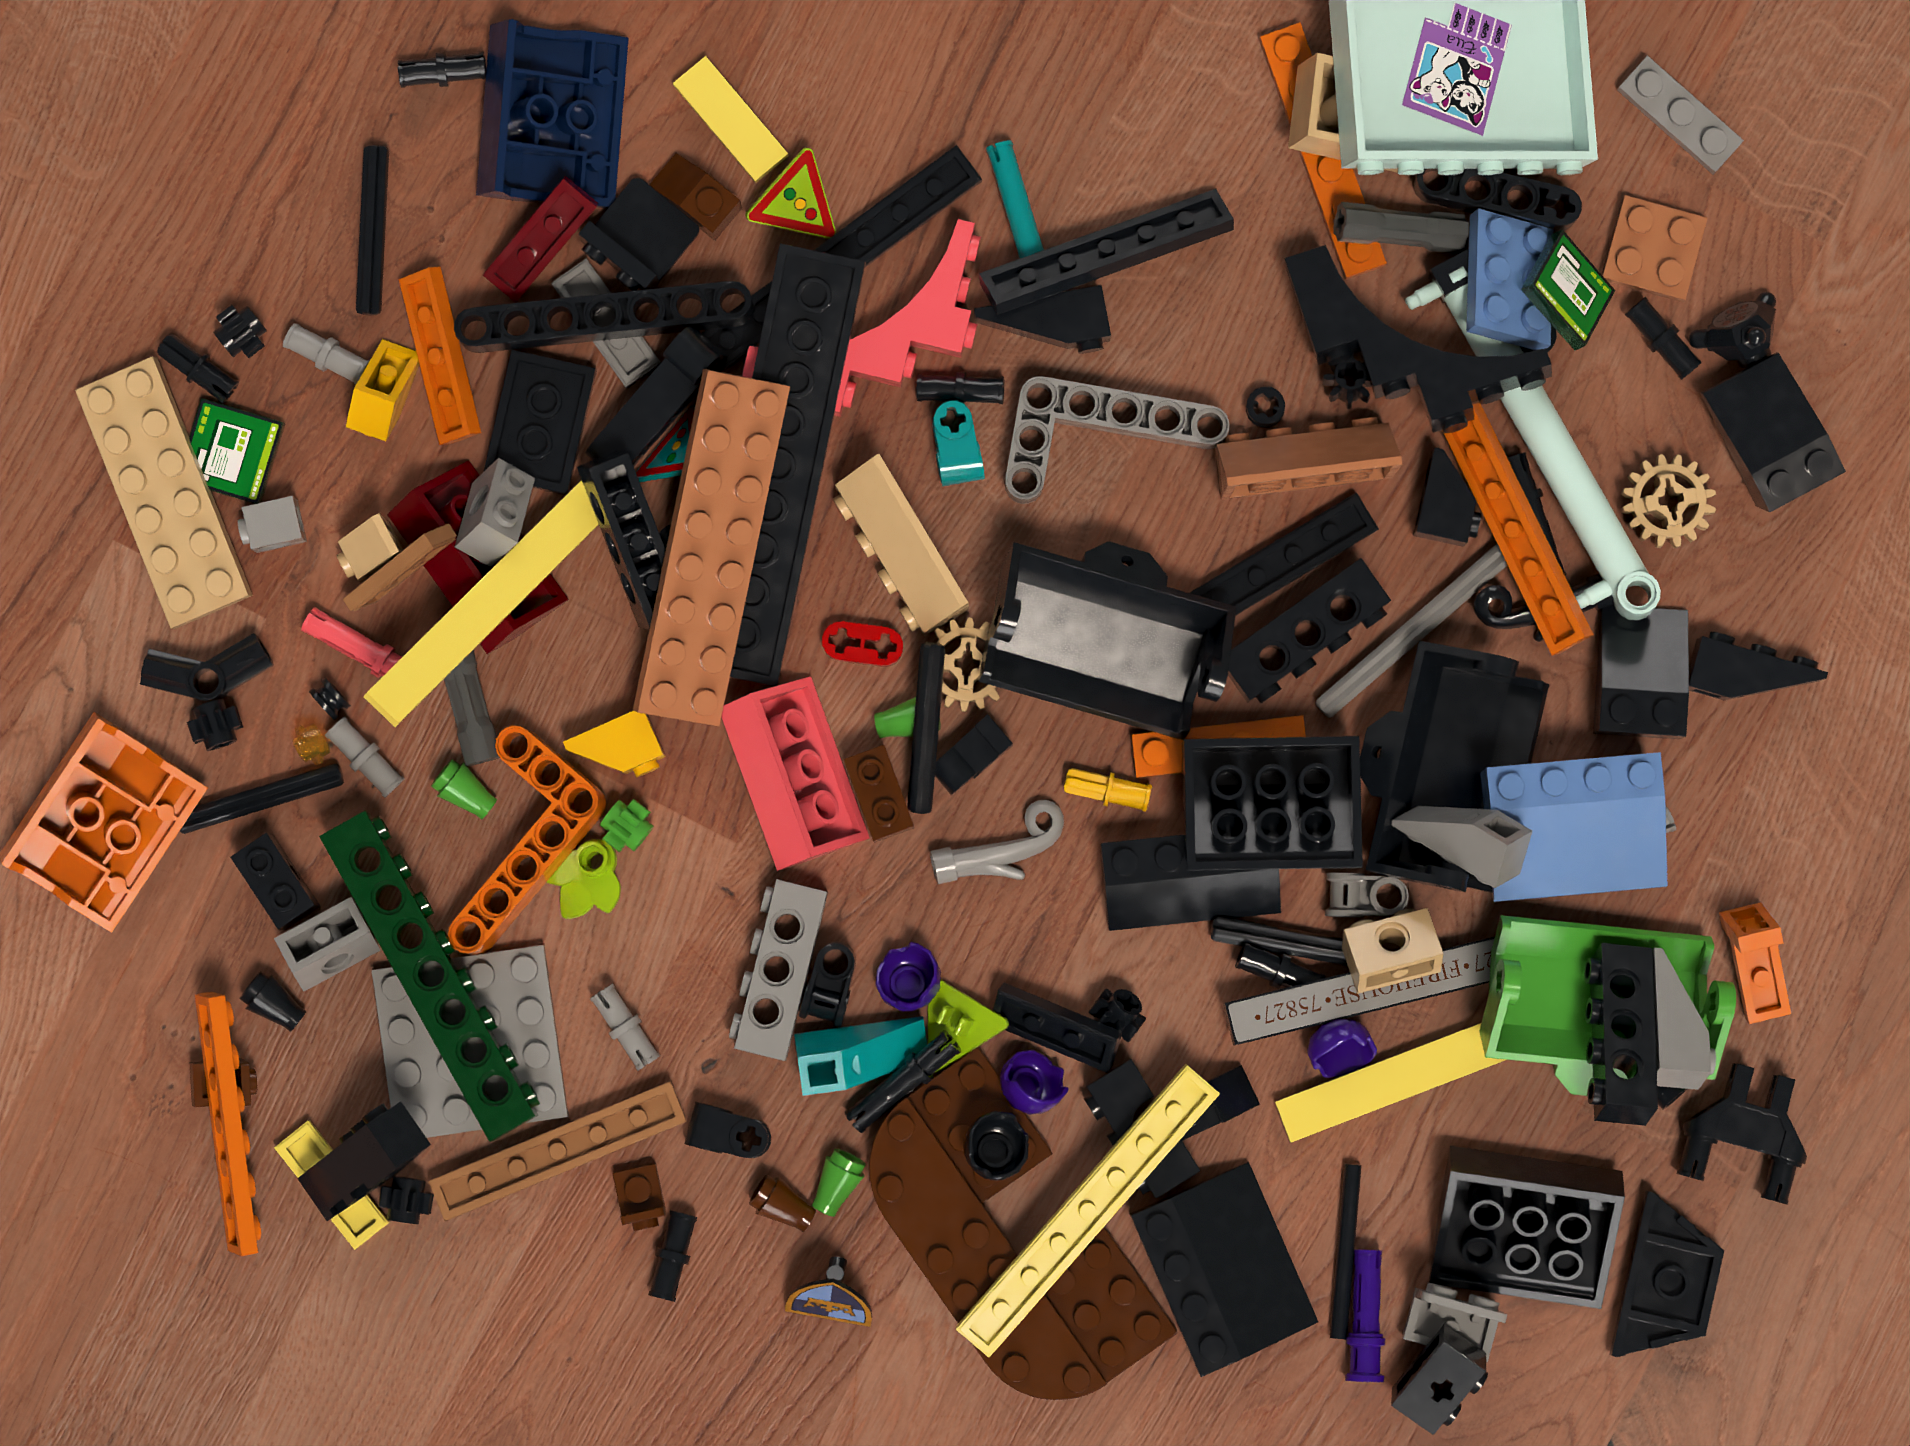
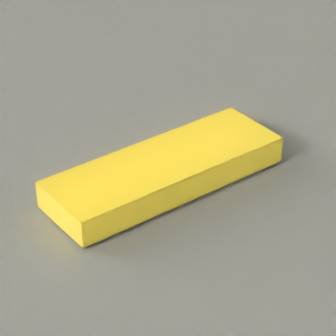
(730, 119)
(305, 1149)

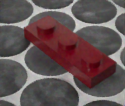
(540, 239)

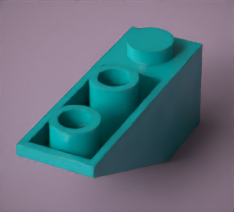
(855, 1054)

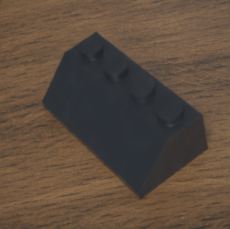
(1151, 886)

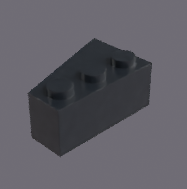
(365, 1160)

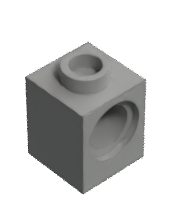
(272, 524)

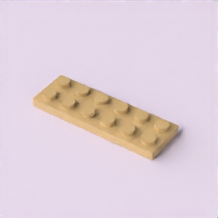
(163, 492)

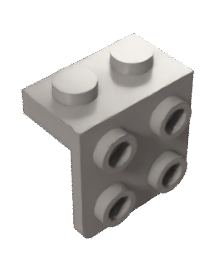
(1438, 1306)

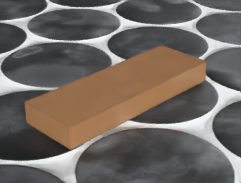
(400, 568)

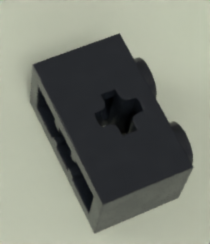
(275, 881)
(1443, 1358)

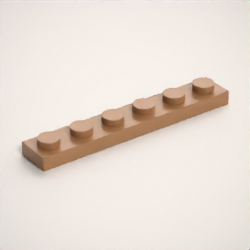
(557, 1151)

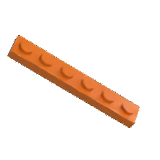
(1330, 182)
(1518, 534)
(229, 1138)

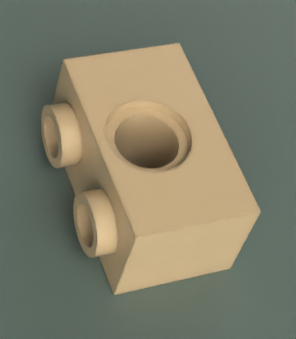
(1375, 967)

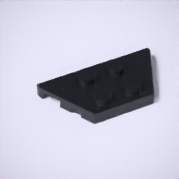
(1667, 1281)

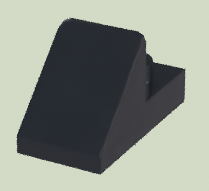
(1234, 1099)

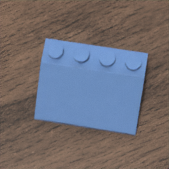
(1591, 823)

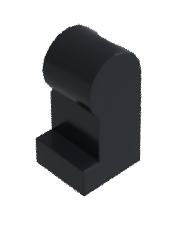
(971, 755)

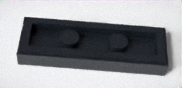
(1058, 1027)

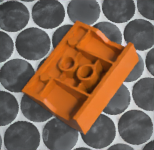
(102, 822)

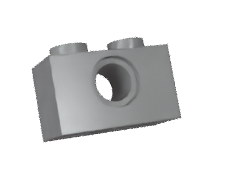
(494, 512)
(327, 944)

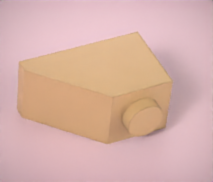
(368, 548)

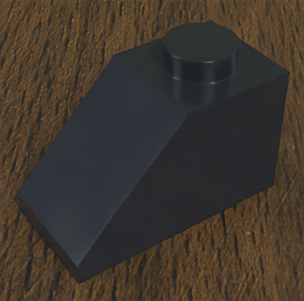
(1446, 504)

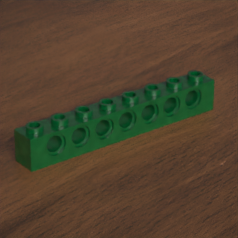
(344, 846)

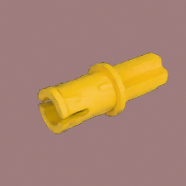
(1107, 789)

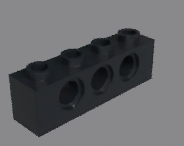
(626, 529)
(1354, 584)
(1631, 973)

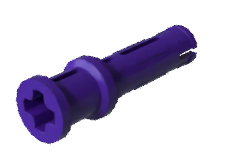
(1365, 1337)

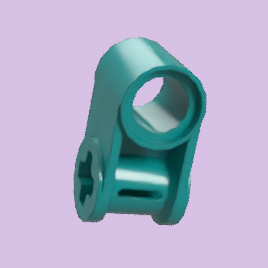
(959, 452)

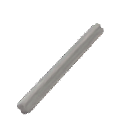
(1411, 632)

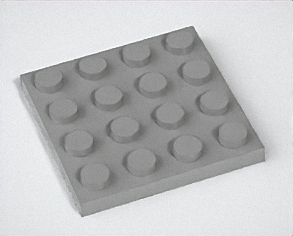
(518, 996)

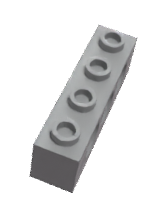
(775, 1038)

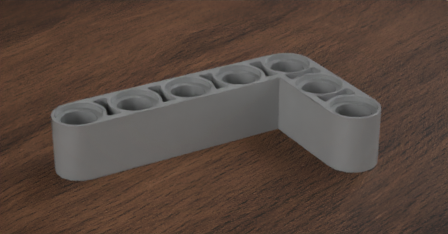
(1099, 419)

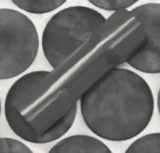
(1370, 224)
(474, 726)

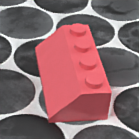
(793, 772)

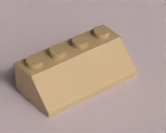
(901, 545)

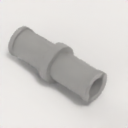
(325, 353)
(364, 757)
(625, 1027)

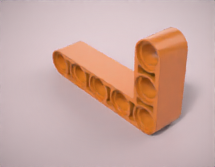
(534, 842)

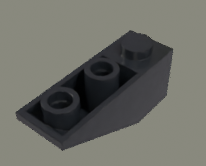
(1734, 672)

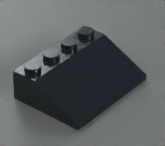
(1272, 803)
(1526, 1227)
(1224, 1269)

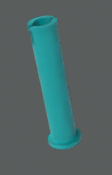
(1015, 198)

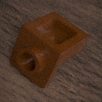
(640, 1196)

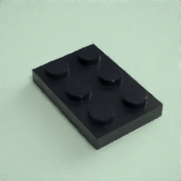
(542, 418)

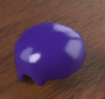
(908, 977)
(1340, 1048)
(1032, 1082)

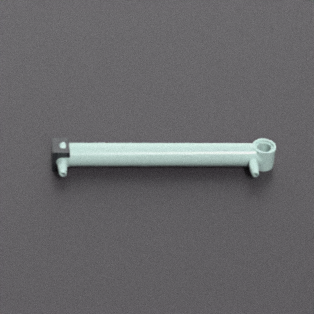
(1556, 457)

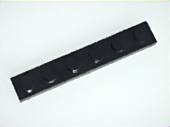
(1106, 251)

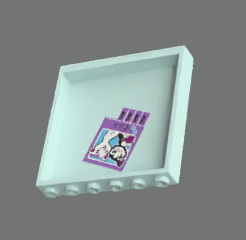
(1463, 86)

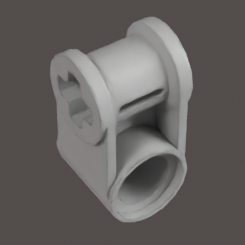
(1361, 895)

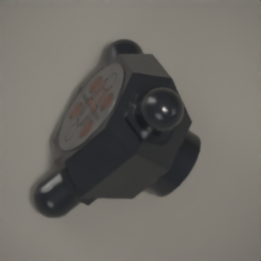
(1740, 331)

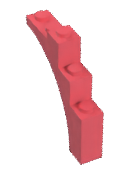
(927, 323)

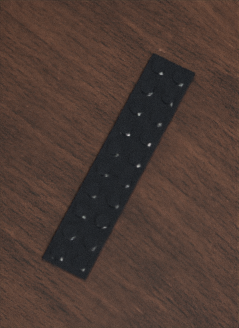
(804, 348)

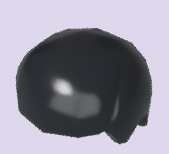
(996, 1145)

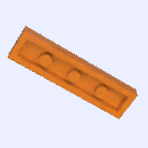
(439, 356)
(1162, 754)

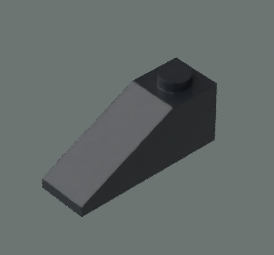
(1063, 320)

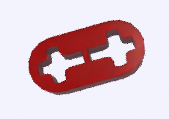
(860, 654)

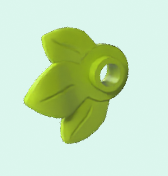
(587, 886)

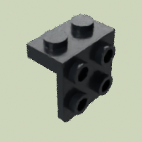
(639, 236)

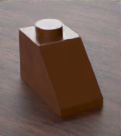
(697, 195)

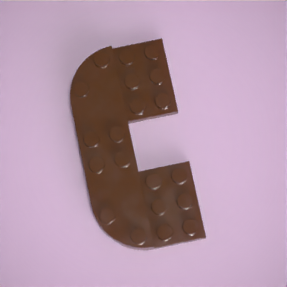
(1091, 1318)

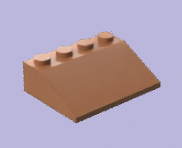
(1306, 459)

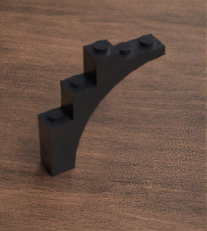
(1394, 363)

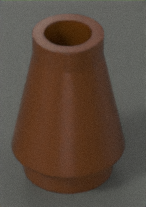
(780, 1203)

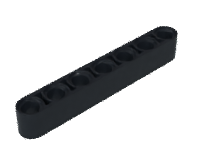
(584, 308)

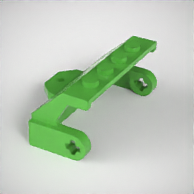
(1542, 995)

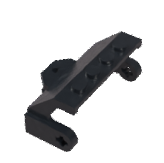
(1106, 637)
(1456, 720)

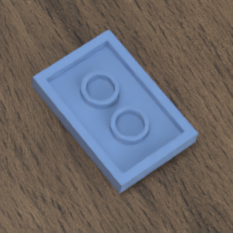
(1498, 265)

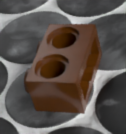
(879, 793)

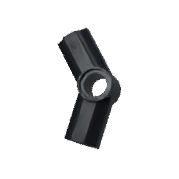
(181, 674)

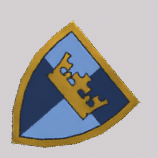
(831, 1298)

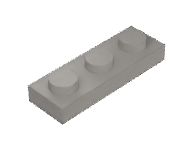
(1680, 115)

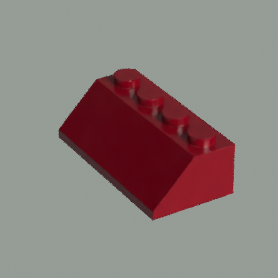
(456, 572)

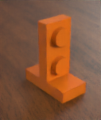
(1757, 961)

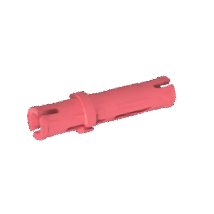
(350, 642)

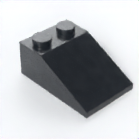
(1772, 433)
(1642, 675)

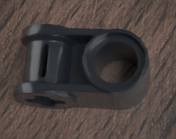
(829, 987)
(720, 1132)

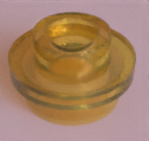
(310, 744)

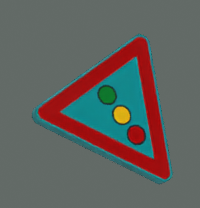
(670, 453)

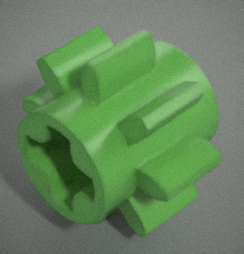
(626, 825)

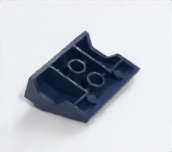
(551, 112)

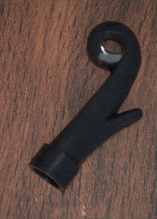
(1521, 616)

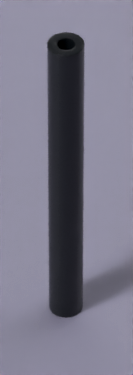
(1345, 1251)

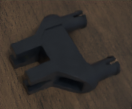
(1750, 1127)

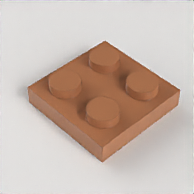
(1654, 248)

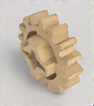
(1670, 521)
(965, 692)

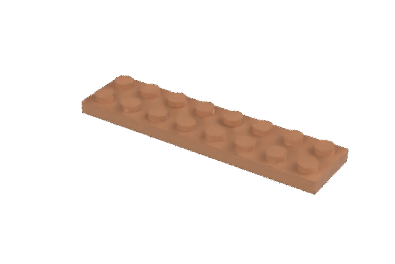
(711, 547)

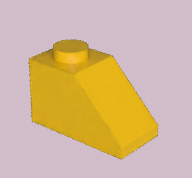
(382, 390)
(620, 744)

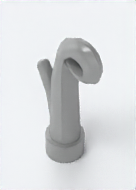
(994, 858)

